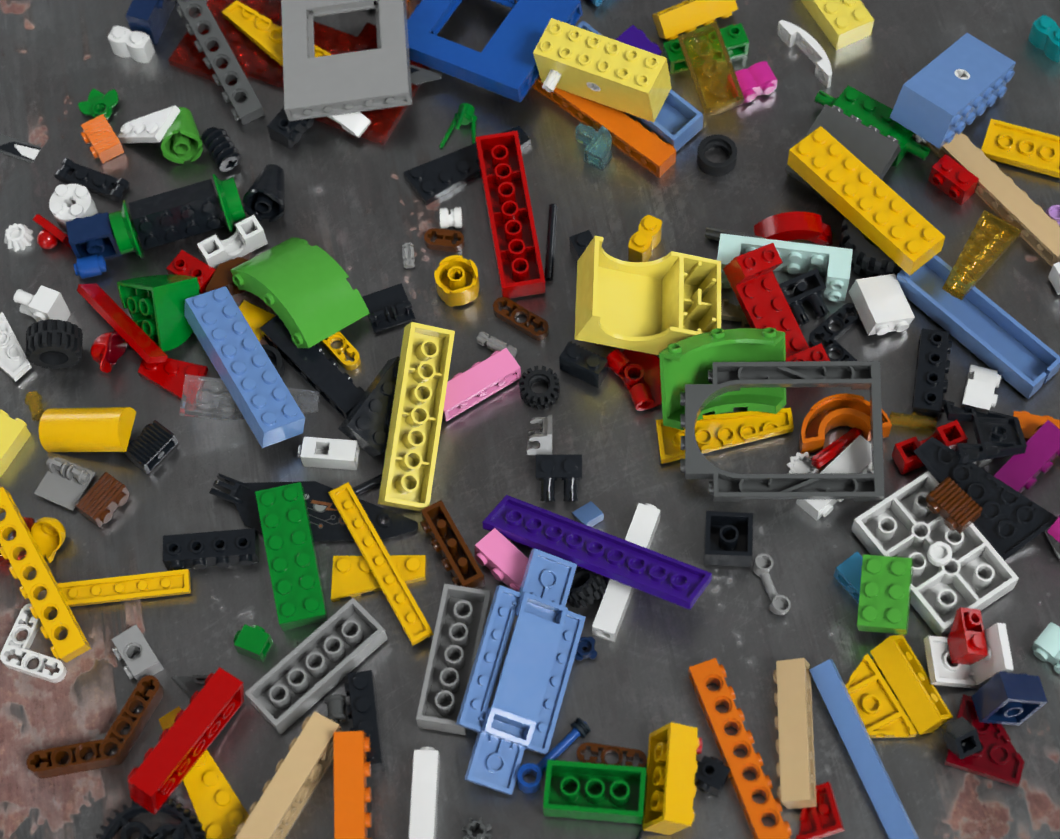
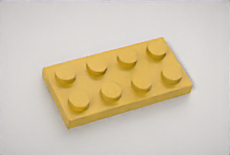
(1022, 148)

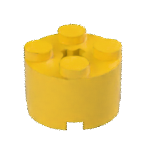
(457, 280)

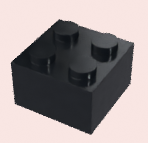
(728, 539)

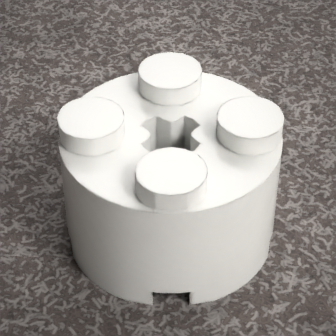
(71, 202)

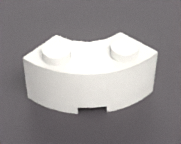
(980, 388)

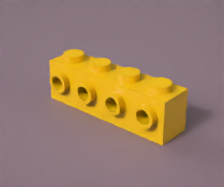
(689, 15)
(911, 684)

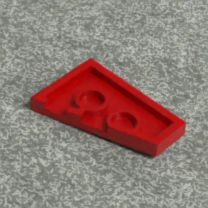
(170, 374)

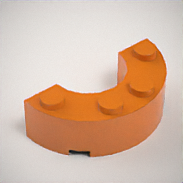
(837, 411)

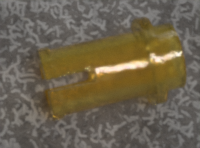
(33, 400)

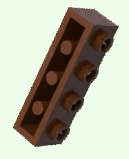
(452, 546)

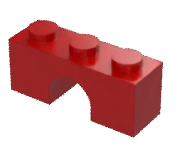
(904, 454)

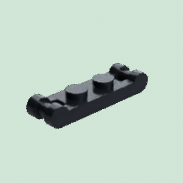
(93, 180)

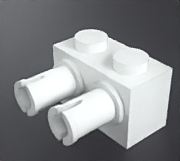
(43, 305)

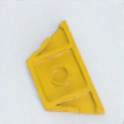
(877, 704)

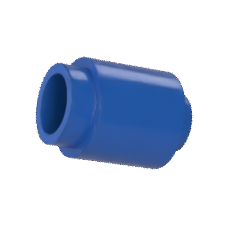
(90, 266)

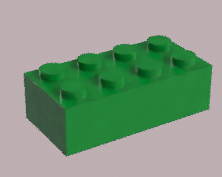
(594, 791)

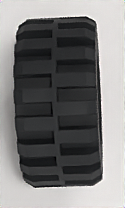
(865, 257)

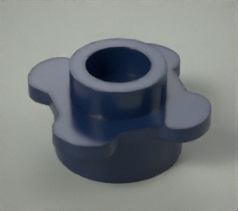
(587, 642)

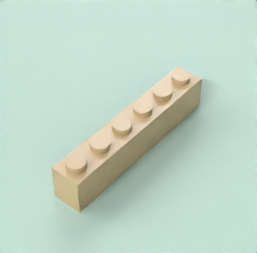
(795, 734)

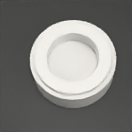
(939, 553)

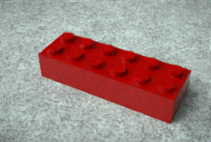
(185, 740)

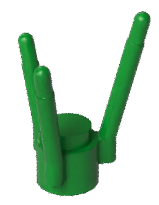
(463, 117)

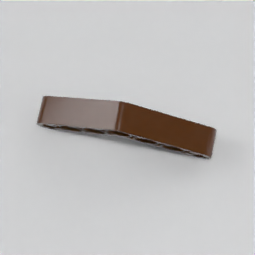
(101, 747)

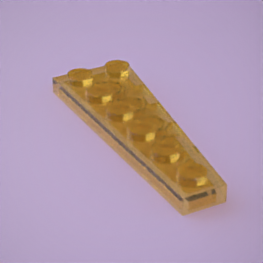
(983, 249)

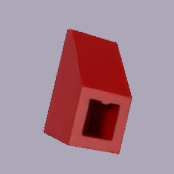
(967, 637)

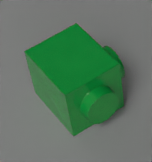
(253, 642)

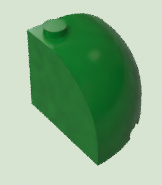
(159, 306)

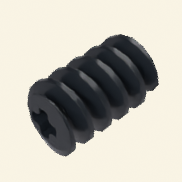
(221, 149)

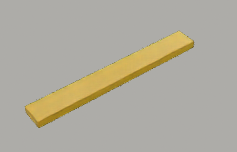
(380, 564)

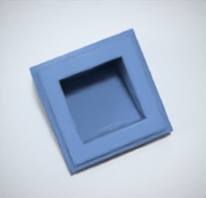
(588, 514)

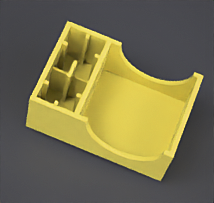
(645, 302)

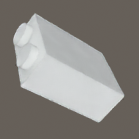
(881, 304)

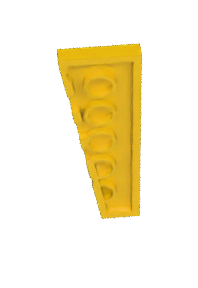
(260, 30)
(724, 431)
(211, 794)

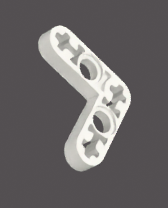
(22, 650)

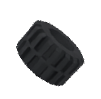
(54, 344)

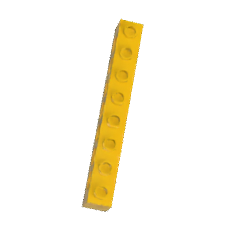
(75, 642)

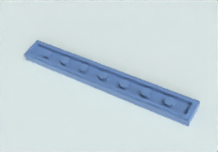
(862, 752)

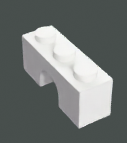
(246, 239)

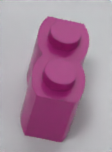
(756, 80)

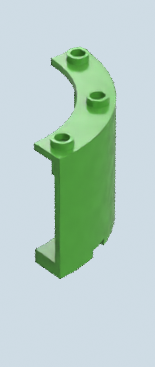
(303, 290)
(692, 358)

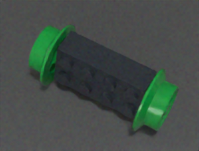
(176, 215)

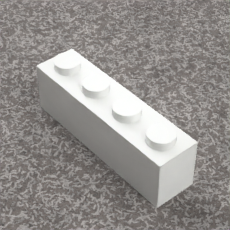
(853, 459)

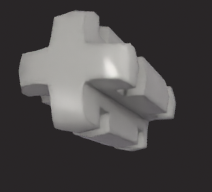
(408, 255)

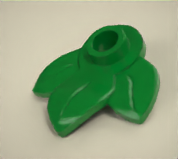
(99, 103)

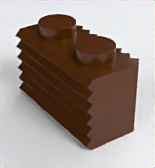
(103, 499)
(953, 505)

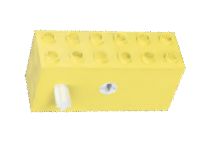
(602, 70)

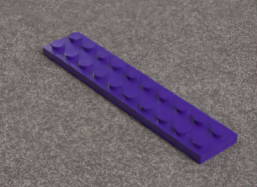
(599, 551)

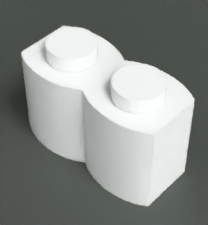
(131, 44)

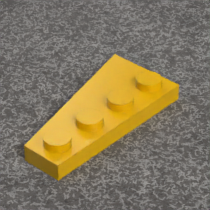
(353, 576)

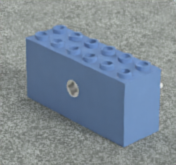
(952, 90)

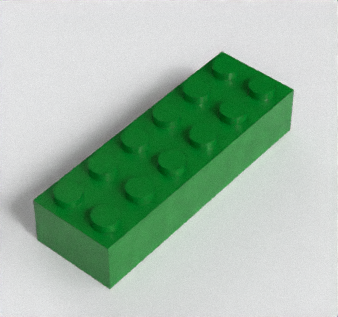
(291, 556)

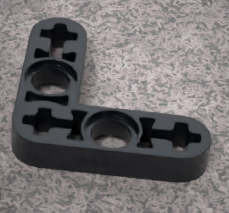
(829, 337)

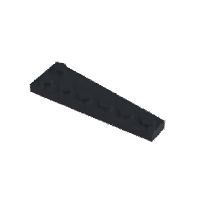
(450, 171)

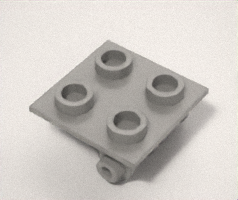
(64, 483)

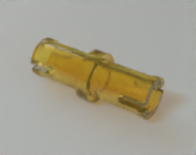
(913, 421)

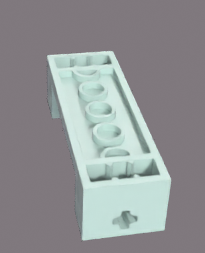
(796, 258)

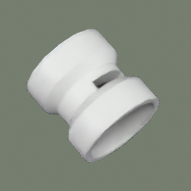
(451, 218)

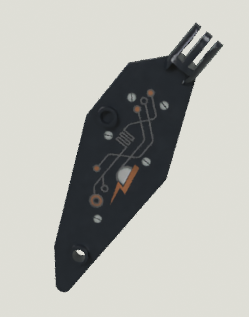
(323, 515)

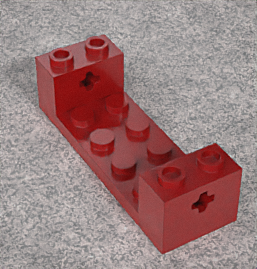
(765, 303)

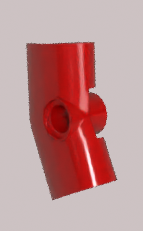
(646, 367)

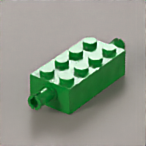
(878, 115)

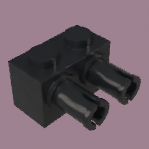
(805, 288)
(555, 467)

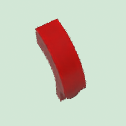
(795, 226)

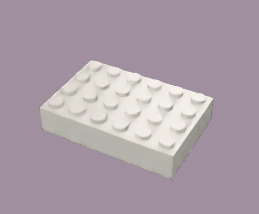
(907, 528)

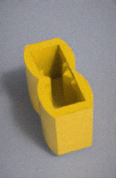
(645, 239)

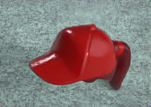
(108, 349)

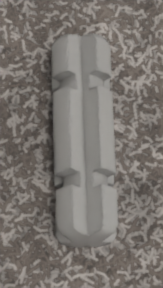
(494, 344)

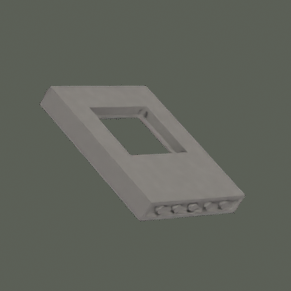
(347, 80)

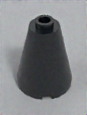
(266, 195)

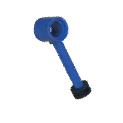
(579, 728)

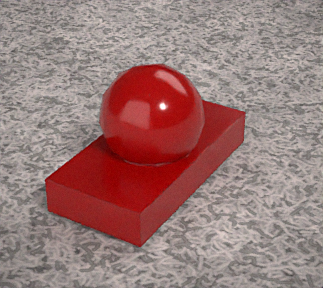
(50, 234)

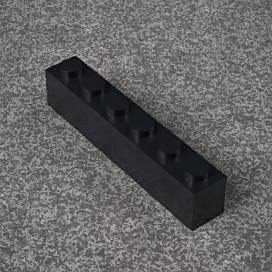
(314, 368)

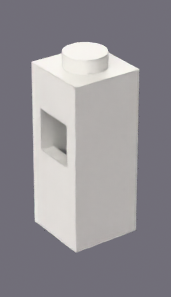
(329, 453)

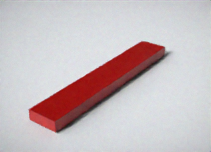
(122, 323)

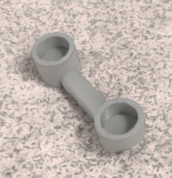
(761, 566)

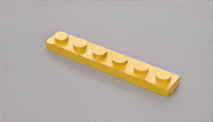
(126, 588)

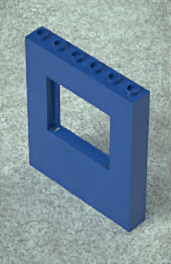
(507, 59)

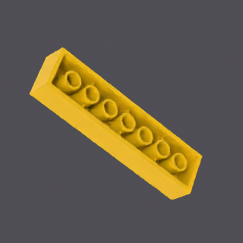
(865, 200)

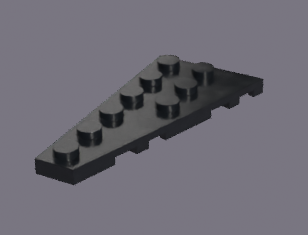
(1006, 516)

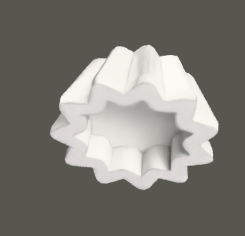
(18, 237)
(801, 464)

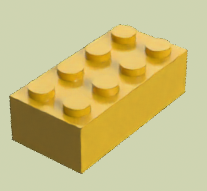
(670, 779)

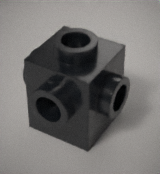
(711, 775)

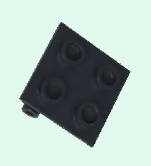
(388, 308)

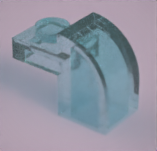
(598, 145)

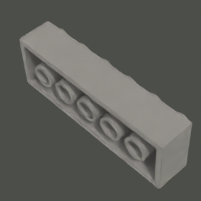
(452, 656)
(316, 666)

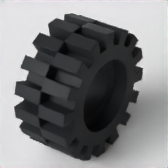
(539, 376)
(585, 588)

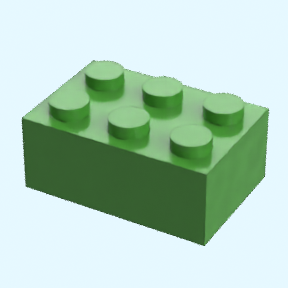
(885, 594)

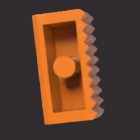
(102, 139)

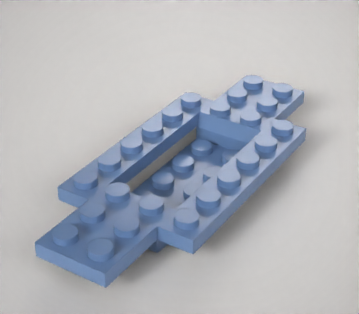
(532, 674)

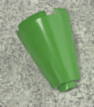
(182, 139)

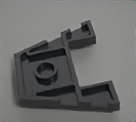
(995, 433)

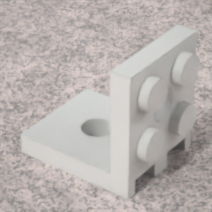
(965, 675)

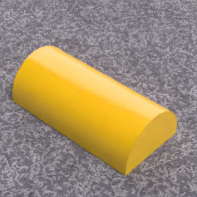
(86, 429)

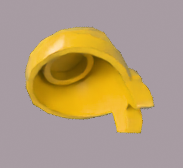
(49, 536)

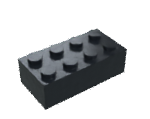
(372, 413)

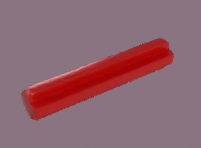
(835, 448)

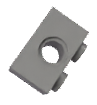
(133, 641)

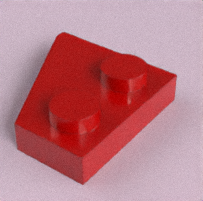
(823, 819)

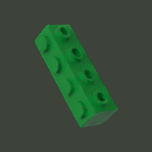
(734, 39)

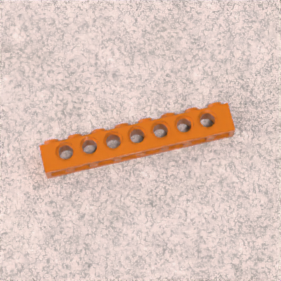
(700, 677)

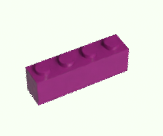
(1041, 450)

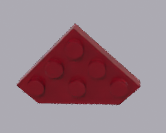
(998, 756)

